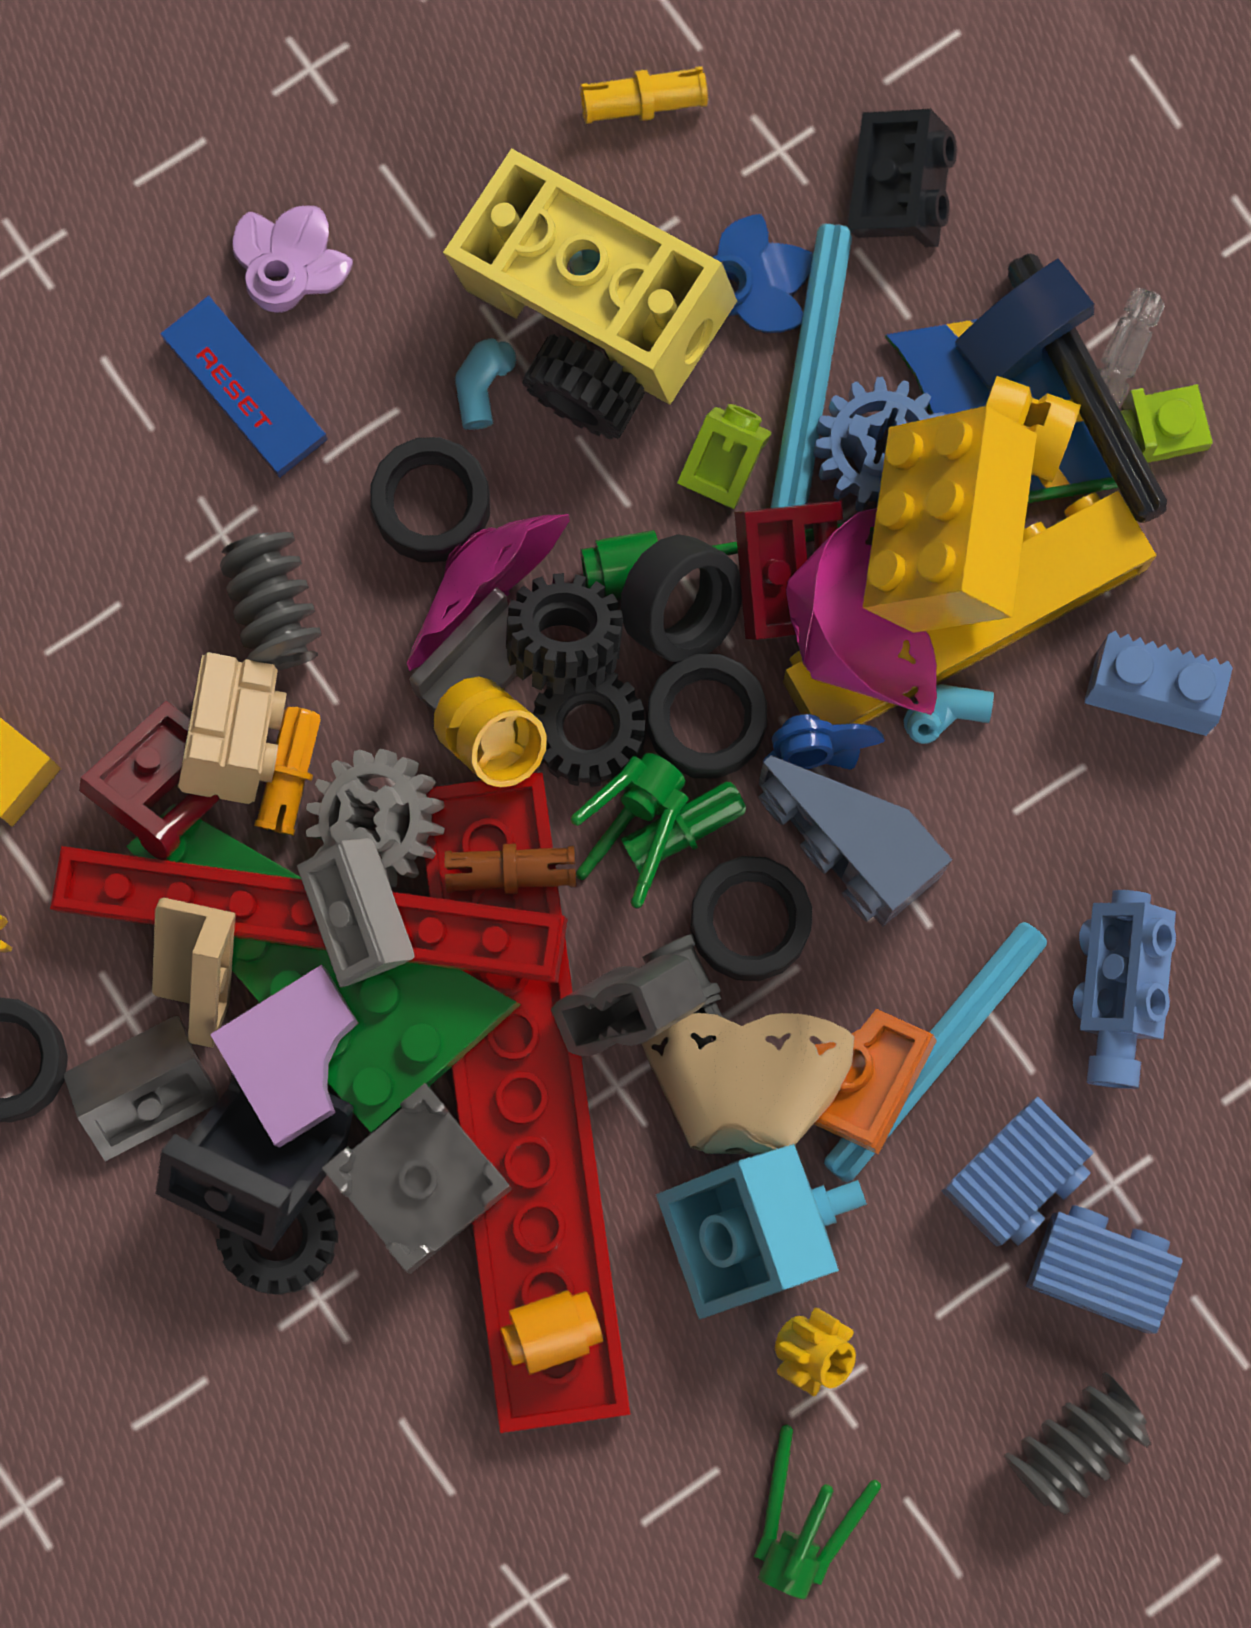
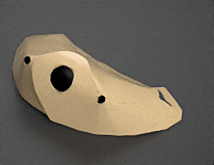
(743, 1089)

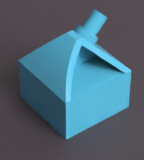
(753, 1229)

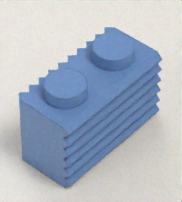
(1158, 684)
(1019, 1173)
(1105, 1270)

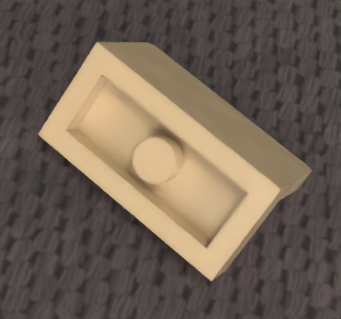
(194, 963)

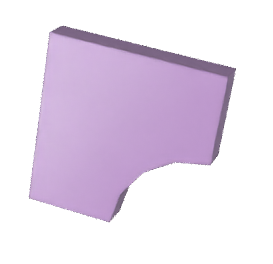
(285, 1051)

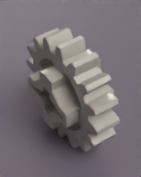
(403, 814)

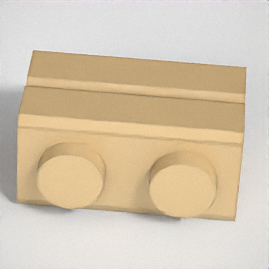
(230, 727)

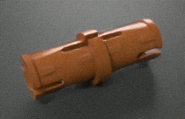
(510, 869)

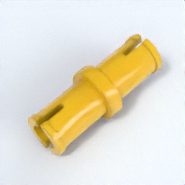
(643, 94)

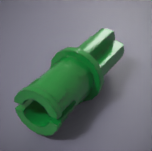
(691, 824)

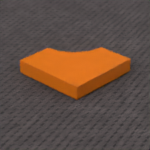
(882, 1074)

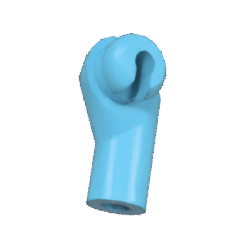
(474, 377)
(951, 704)

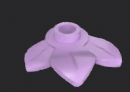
(291, 250)

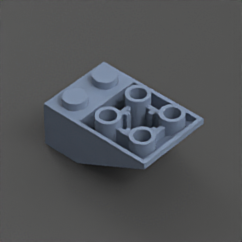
(865, 840)

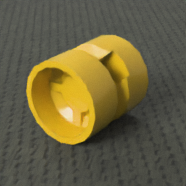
(1047, 417)
(490, 731)

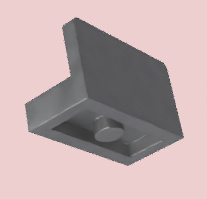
(470, 651)
(140, 1088)

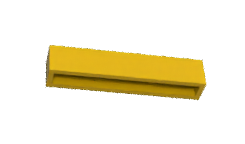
(1057, 573)

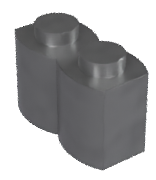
(628, 1005)

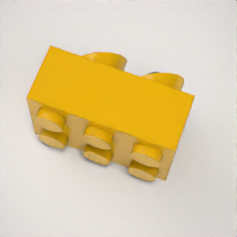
(950, 520)

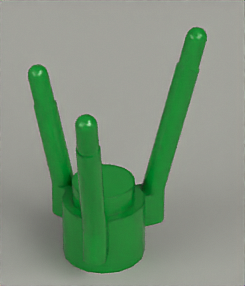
(650, 789)
(792, 1561)

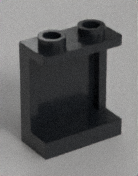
(240, 1177)

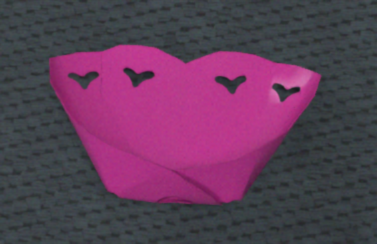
(472, 571)
(845, 641)

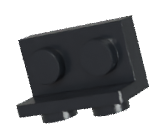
(902, 176)

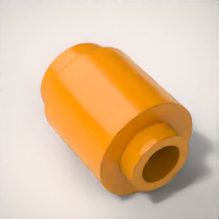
(551, 1331)

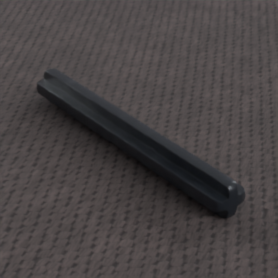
(1100, 412)

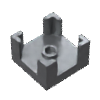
(418, 1179)

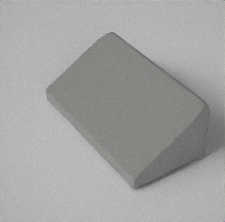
(355, 910)

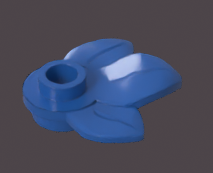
(764, 274)
(815, 742)

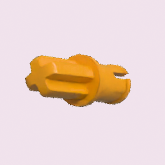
(294, 754)

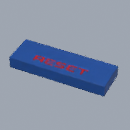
(244, 386)

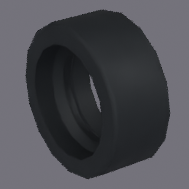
(411, 456)
(654, 579)
(712, 668)
(751, 870)
(52, 1064)

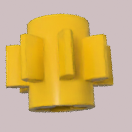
(815, 1351)

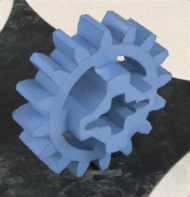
(860, 435)

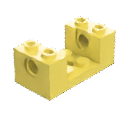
(645, 302)

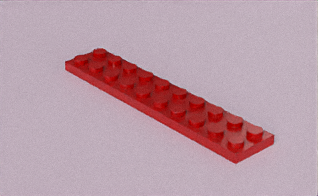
(531, 1119)

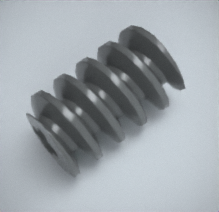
(268, 601)
(1081, 1445)

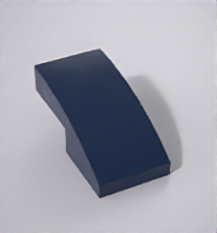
(1023, 322)

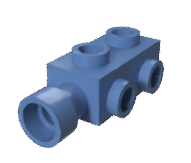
(1124, 983)

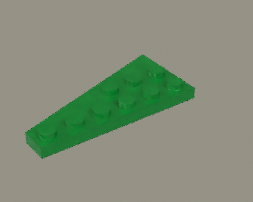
(408, 1018)

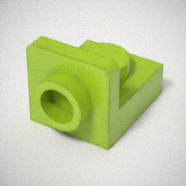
(1167, 422)
(725, 454)

